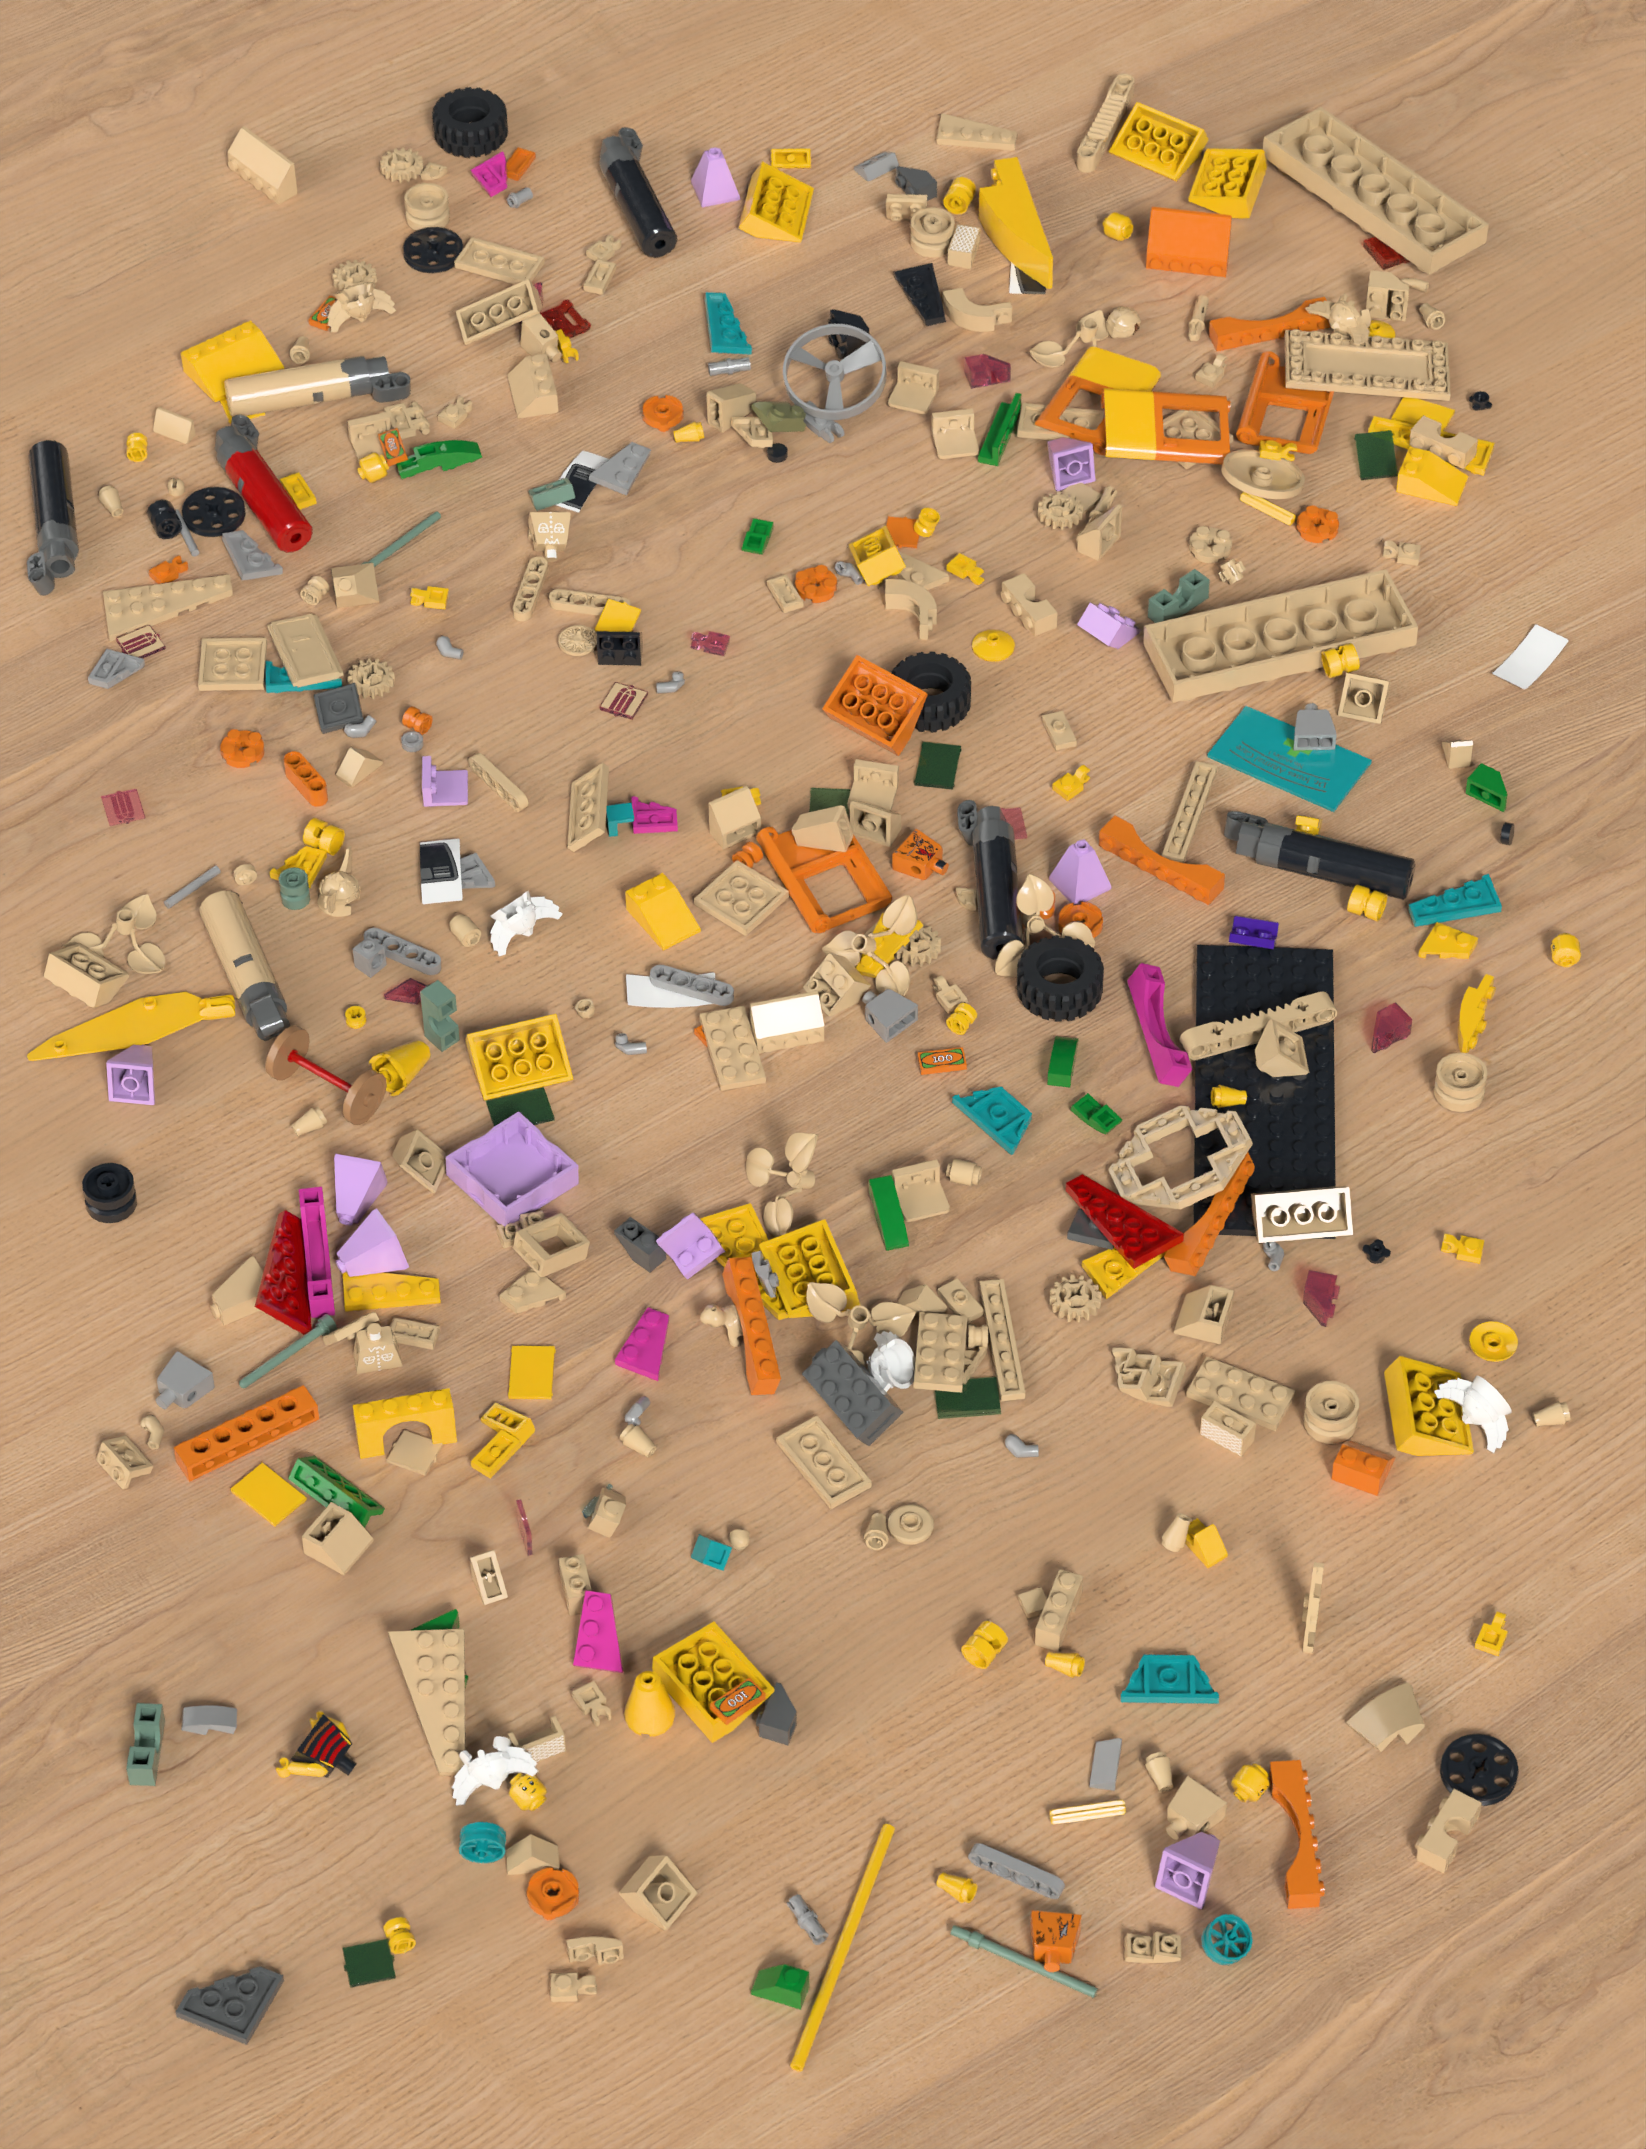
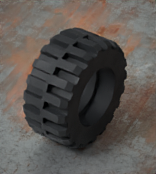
(466, 139)
(943, 674)
(1062, 957)

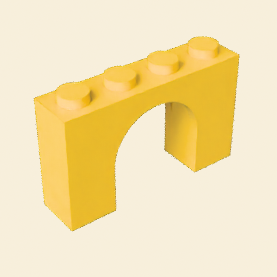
(376, 1417)

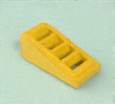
(521, 1430)

